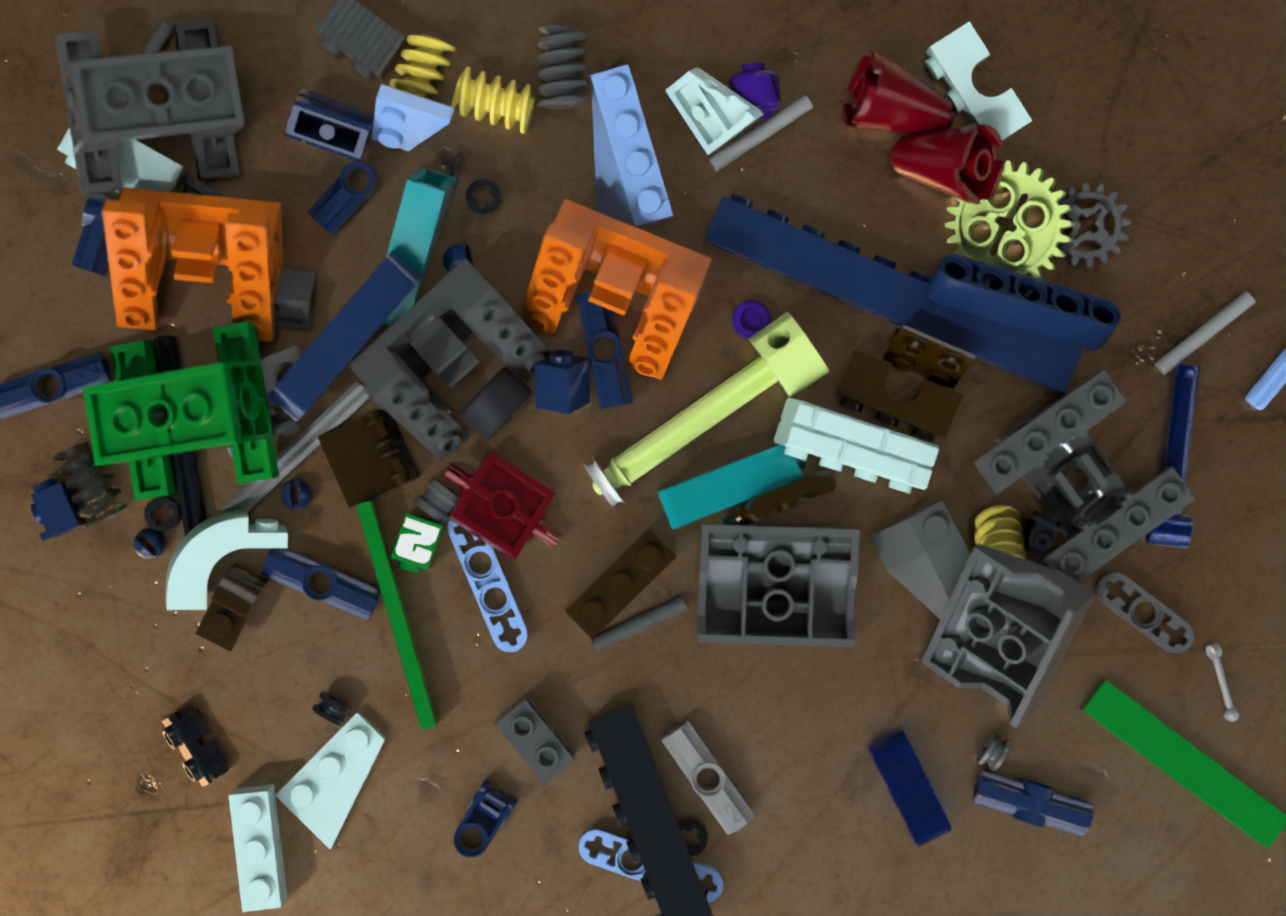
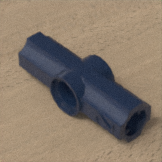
(611, 374)
(28, 393)
(345, 591)
(1033, 802)

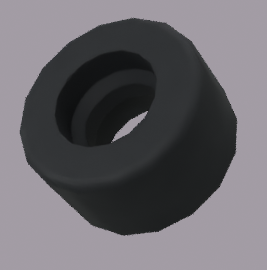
(495, 403)

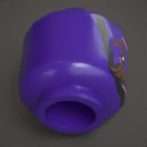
(758, 87)

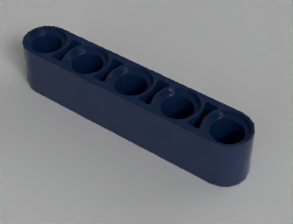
(1023, 302)
(344, 336)

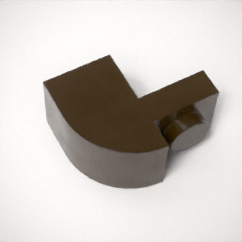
(232, 605)

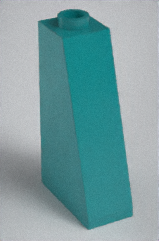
(419, 227)
(729, 485)

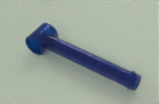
(1178, 529)

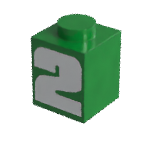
(417, 542)

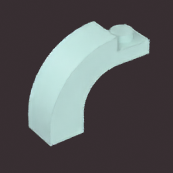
(208, 543)

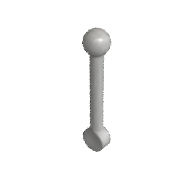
(1214, 652)

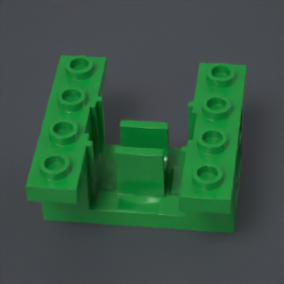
(205, 408)

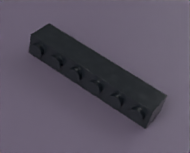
(647, 813)

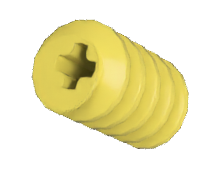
(422, 65)
(494, 99)
(1001, 530)

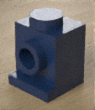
(54, 509)

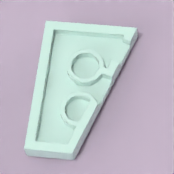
(332, 779)

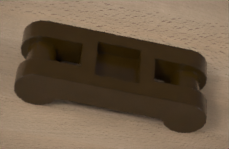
(784, 497)

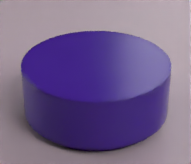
(750, 318)

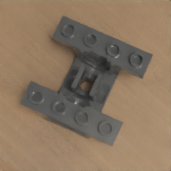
(111, 105)
(432, 339)
(1101, 512)

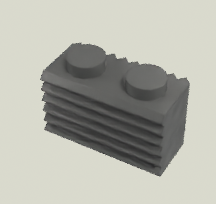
(362, 37)

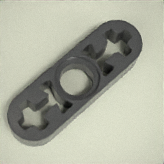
(1160, 637)

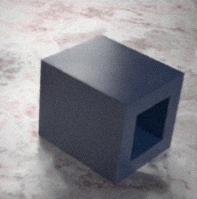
(562, 382)

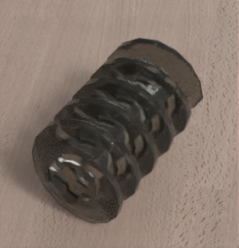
(90, 483)

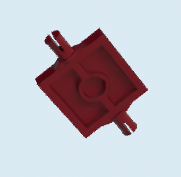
(501, 505)

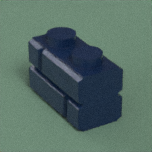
(330, 124)

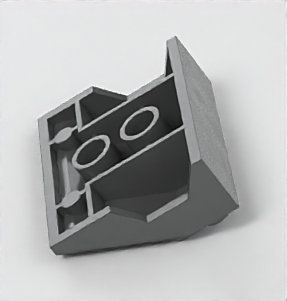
(777, 585)
(1007, 629)

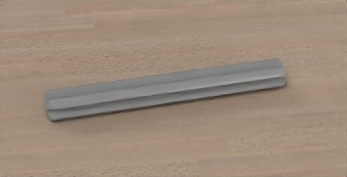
(301, 447)

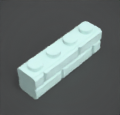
(855, 444)

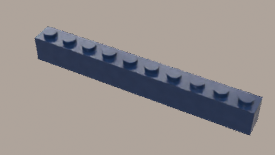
(884, 292)

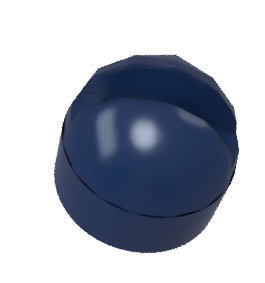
(455, 255)
(305, 494)
(156, 538)

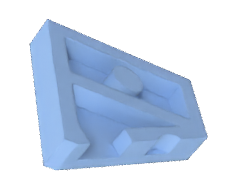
(406, 119)

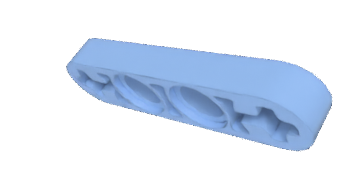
(482, 582)
(602, 858)

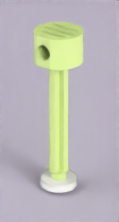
(784, 357)

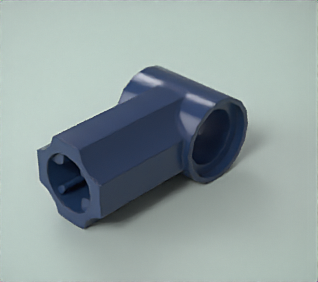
(342, 199)
(92, 246)

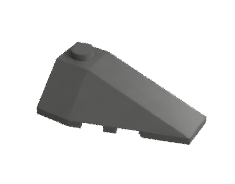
(924, 554)

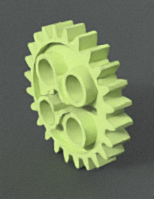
(1039, 242)

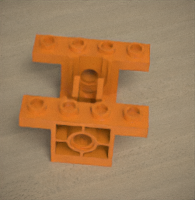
(200, 235)
(624, 263)

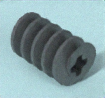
(561, 67)

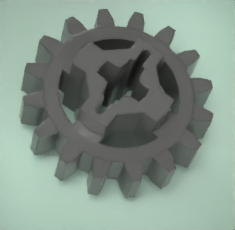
(1101, 237)

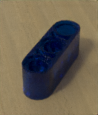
(910, 788)

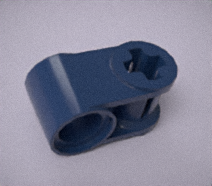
(484, 818)

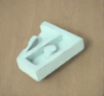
(711, 109)

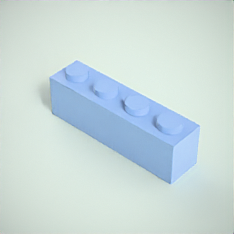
(625, 161)

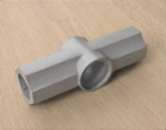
(722, 797)

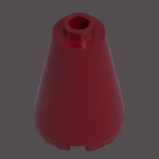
(894, 100)
(952, 161)

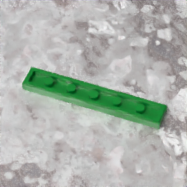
(397, 614)
(1185, 763)

